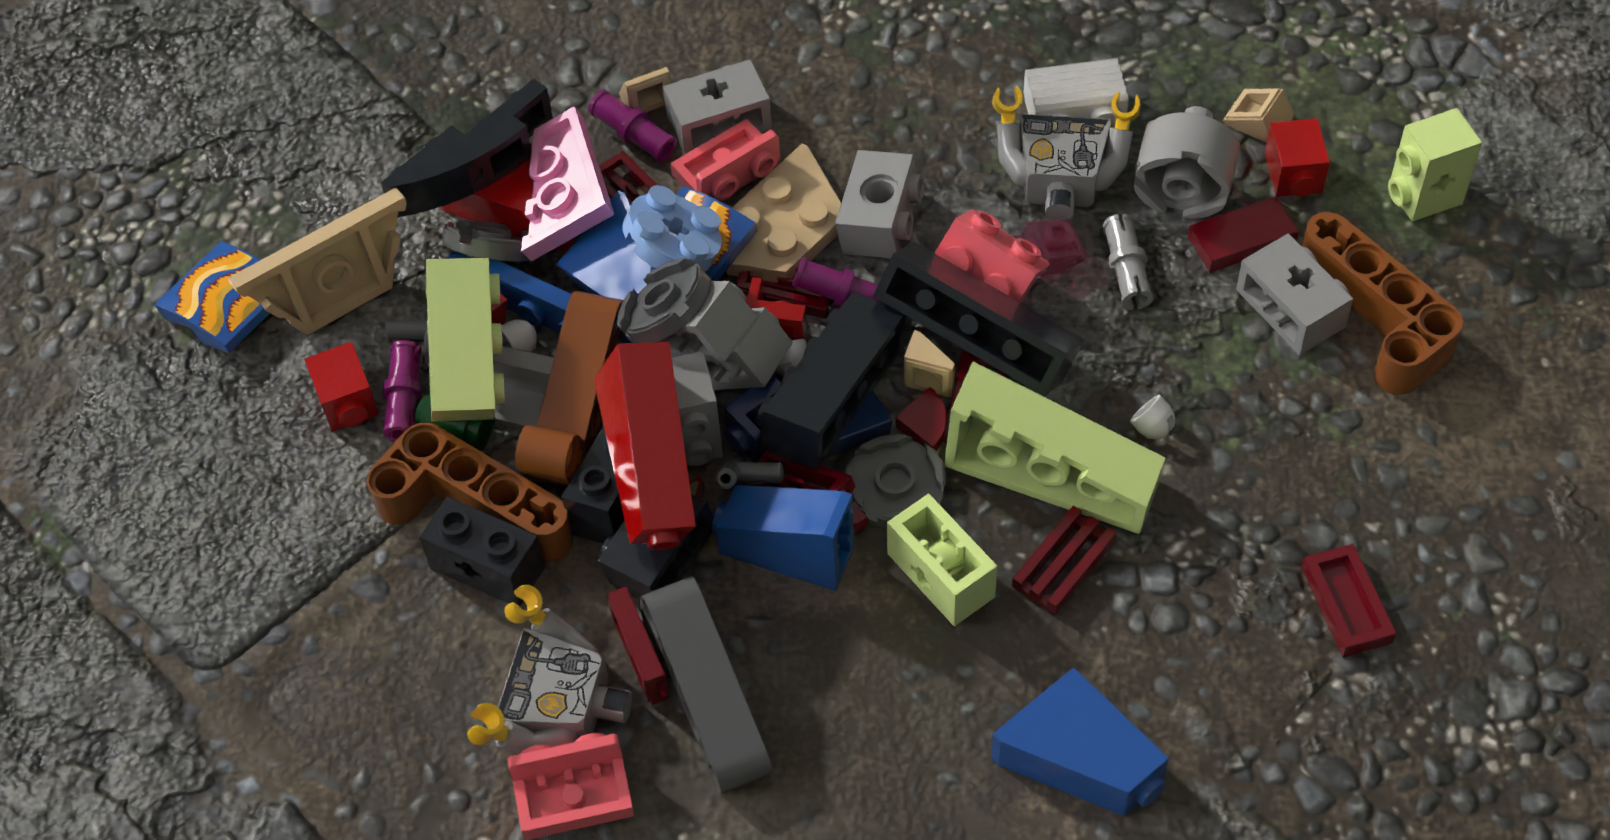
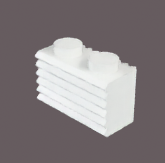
(1076, 90)

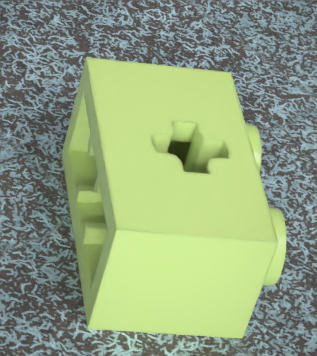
(1434, 164)
(941, 559)

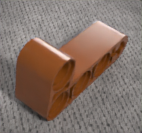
(1414, 318)
(570, 405)
(441, 476)

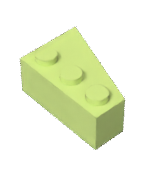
(463, 339)

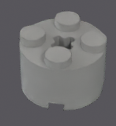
(1186, 163)

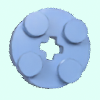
(663, 211)

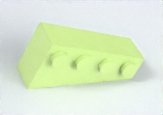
(1049, 451)

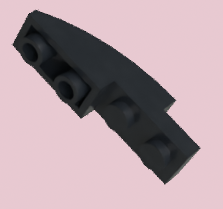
(463, 164)

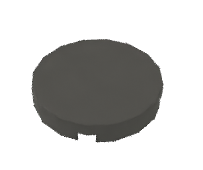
(484, 240)
(666, 302)
(893, 475)

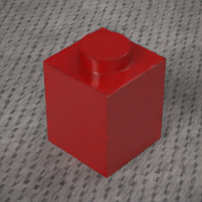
(1296, 157)
(341, 386)

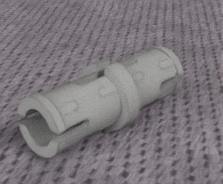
(1127, 261)

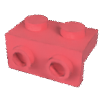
(728, 161)
(991, 254)
(570, 785)

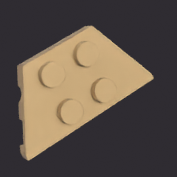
(793, 218)
(329, 268)

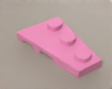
(567, 185)

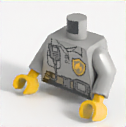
(1063, 157)
(552, 686)

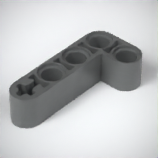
(705, 684)

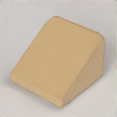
(646, 91)
(1257, 109)
(928, 367)

